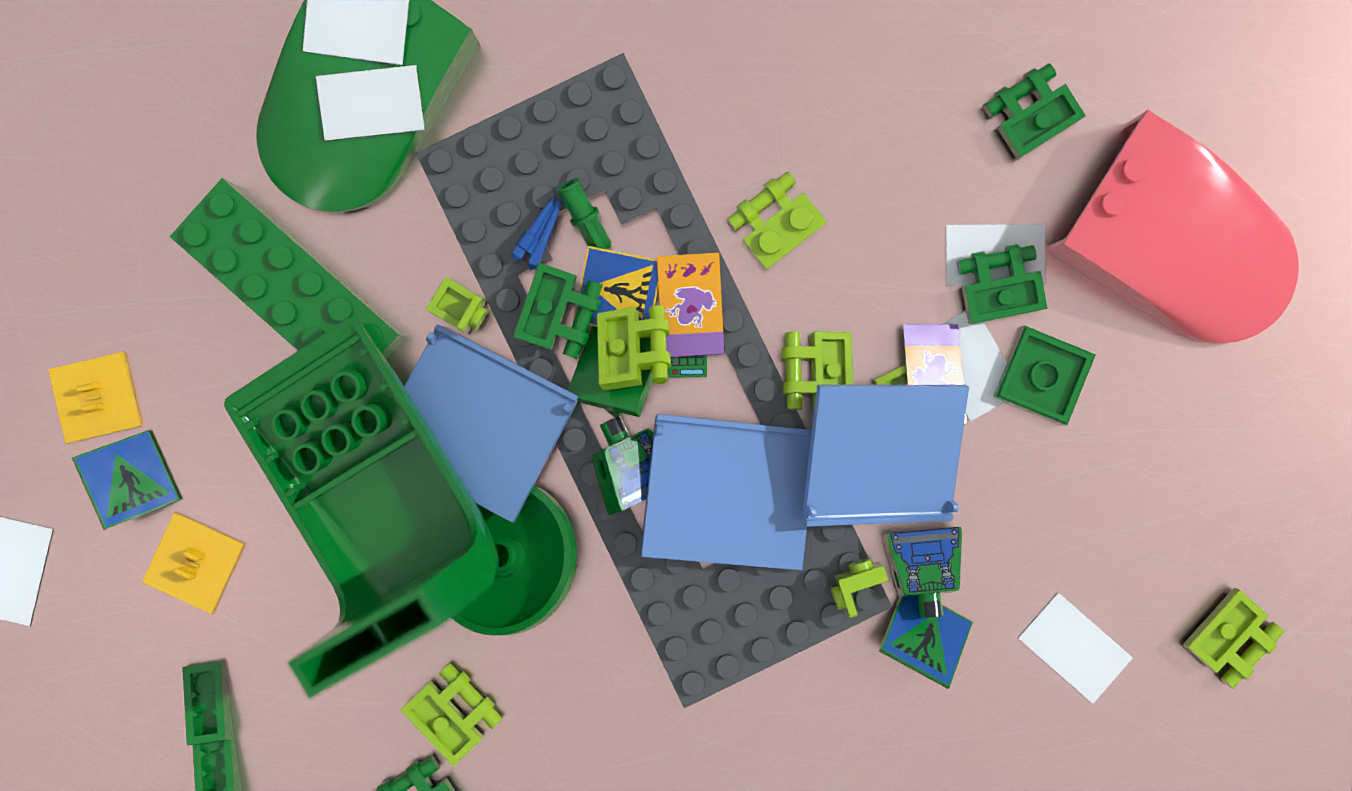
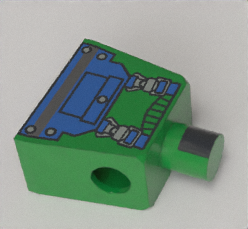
(623, 466)
(925, 565)

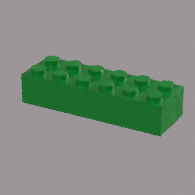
(275, 271)

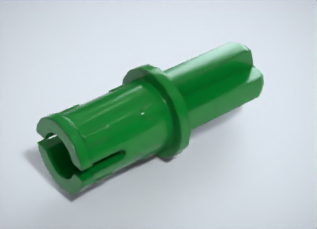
(583, 214)

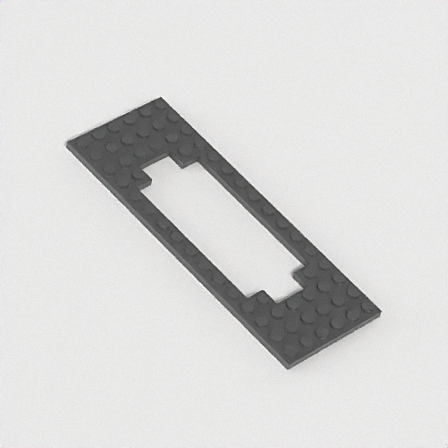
(492, 185)

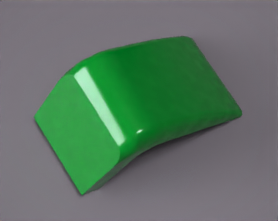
(366, 497)

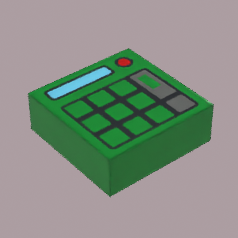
(688, 366)

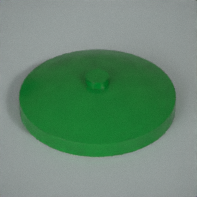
(533, 569)

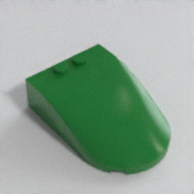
(355, 170)

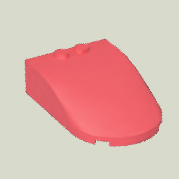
(1184, 238)

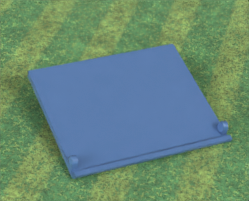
(489, 418)
(884, 453)
(726, 493)

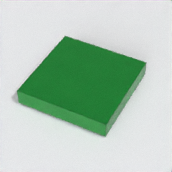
(1044, 375)
(587, 388)

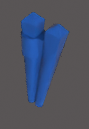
(537, 236)

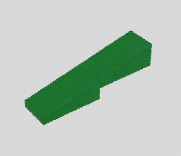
(210, 728)

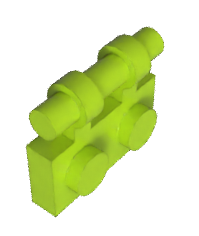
(785, 229)
(619, 347)
(830, 364)
(1227, 630)
(442, 722)

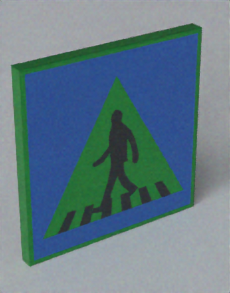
(125, 479)
(926, 644)

